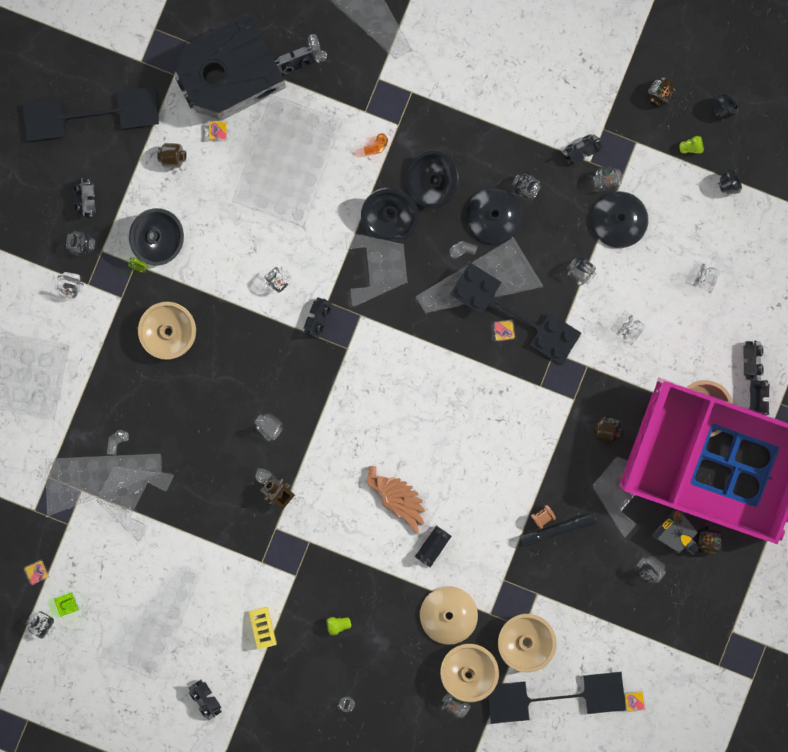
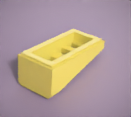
(272, 642)

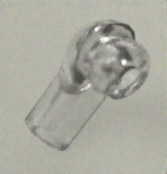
(315, 47)
(462, 247)
(115, 439)

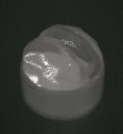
(263, 475)
(343, 701)

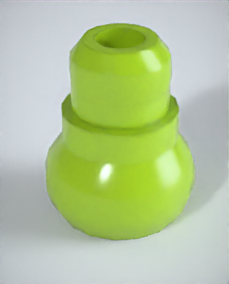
(692, 145)
(337, 625)

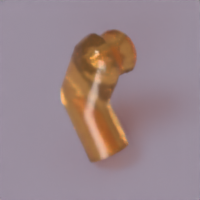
(379, 145)

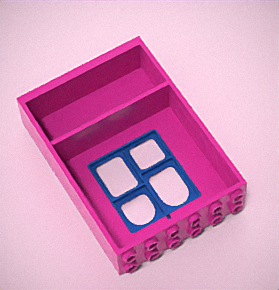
(675, 442)

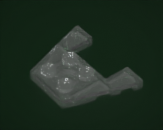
(385, 266)
(123, 492)
(613, 496)

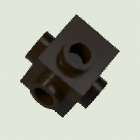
(277, 492)

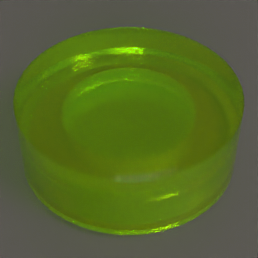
(137, 264)

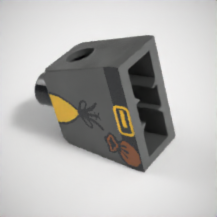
(677, 533)

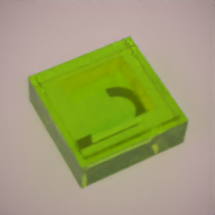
(66, 604)

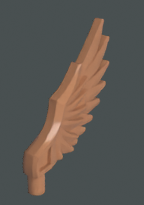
(397, 497)

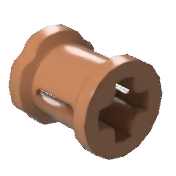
(543, 517)

